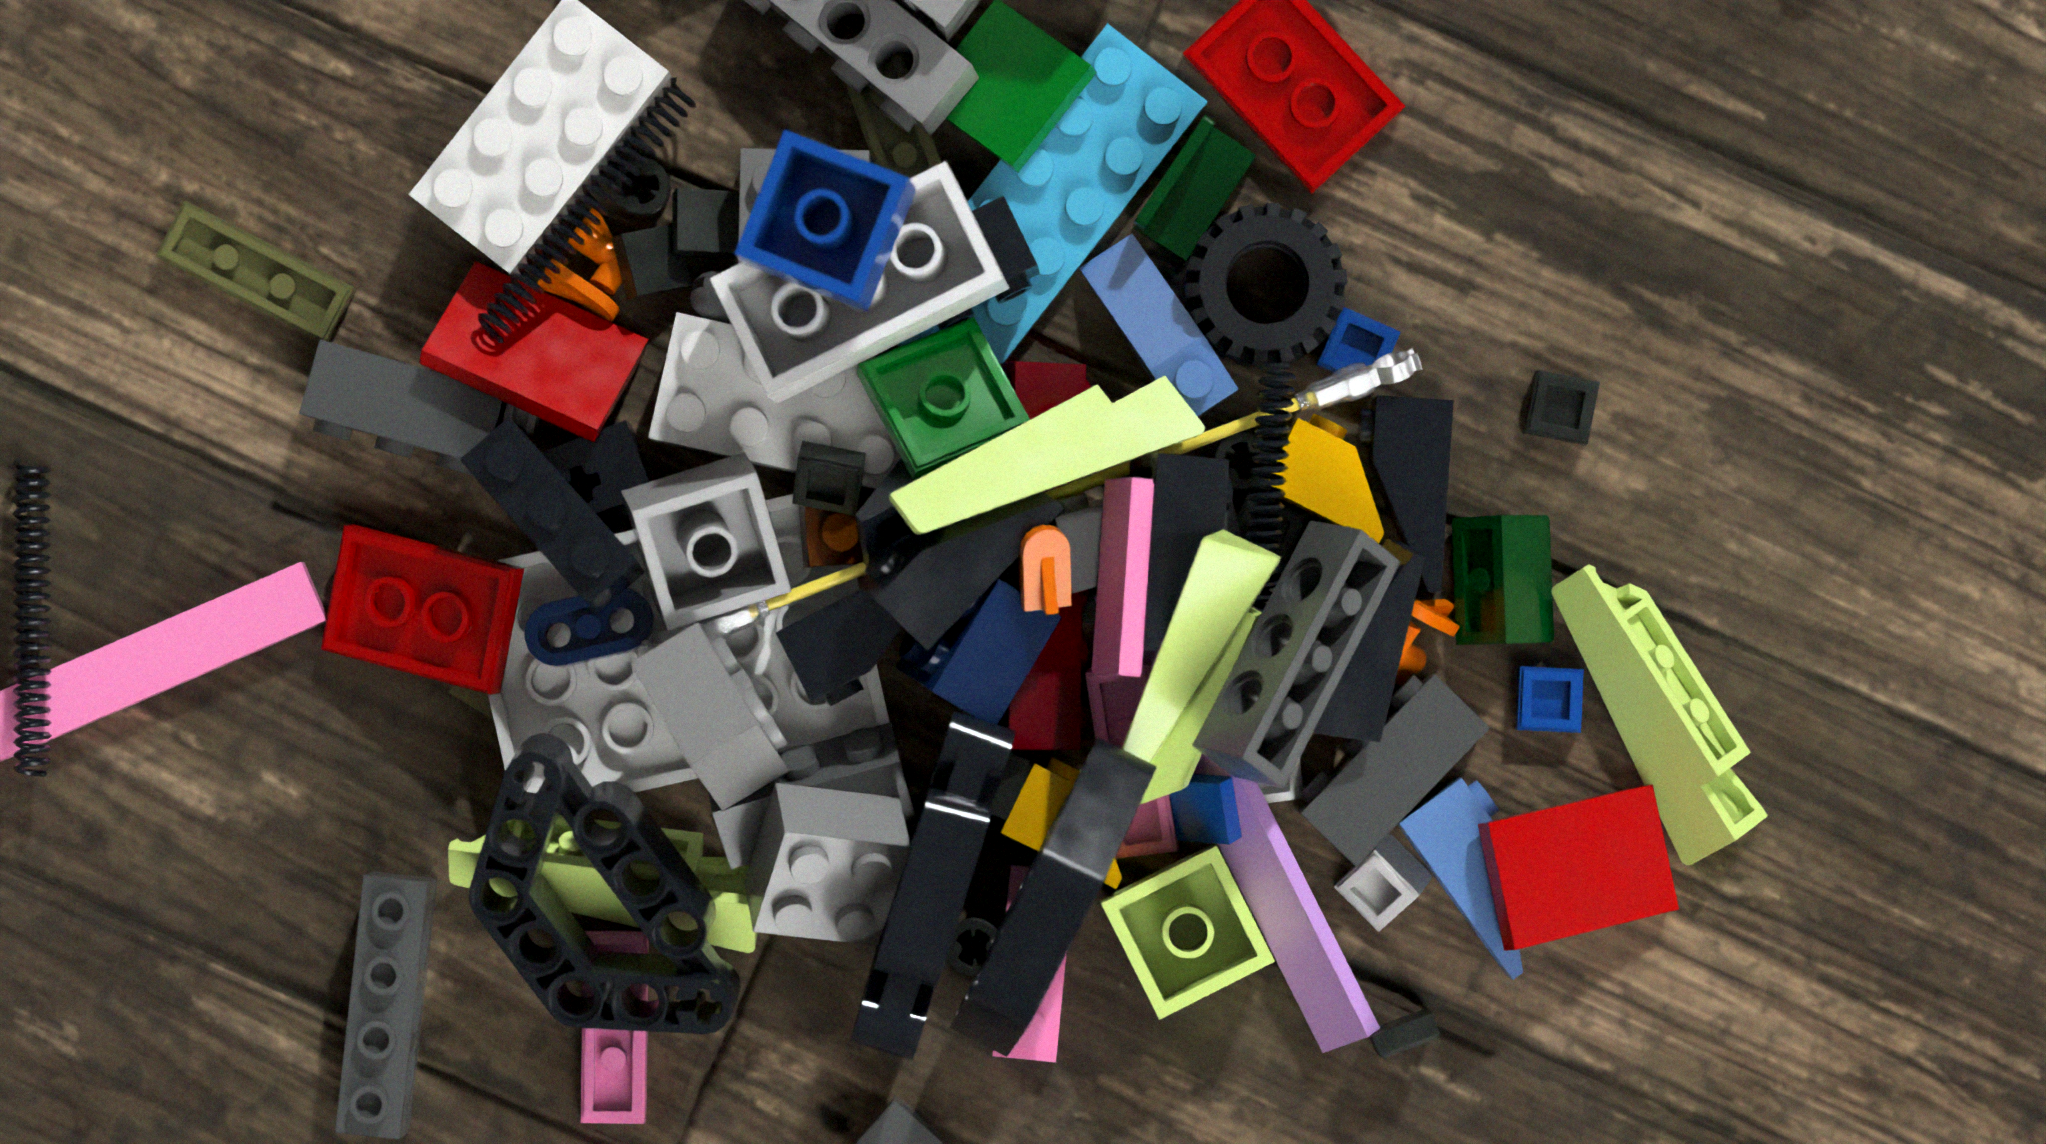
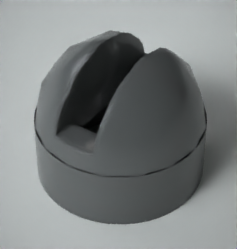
(705, 299)

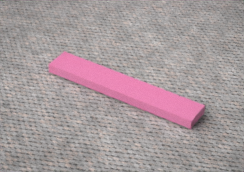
(169, 654)

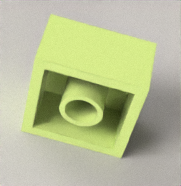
(1187, 930)

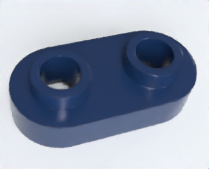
(590, 633)

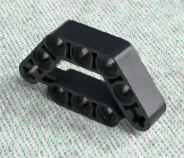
(932, 885)
(1053, 898)
(687, 955)

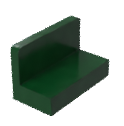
(1193, 190)
(1502, 579)

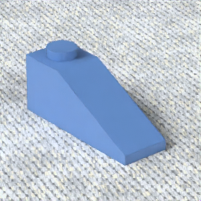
(1157, 325)
(1449, 843)

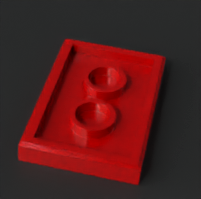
(1294, 85)
(552, 364)
(422, 609)
(1578, 867)

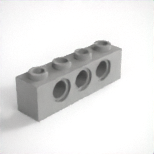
(919, 98)

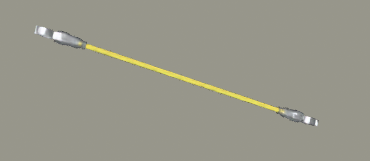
(1342, 386)

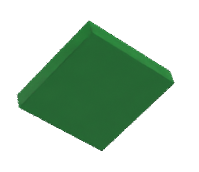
(1021, 86)
(941, 396)

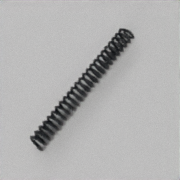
(580, 208)
(1267, 459)
(28, 621)

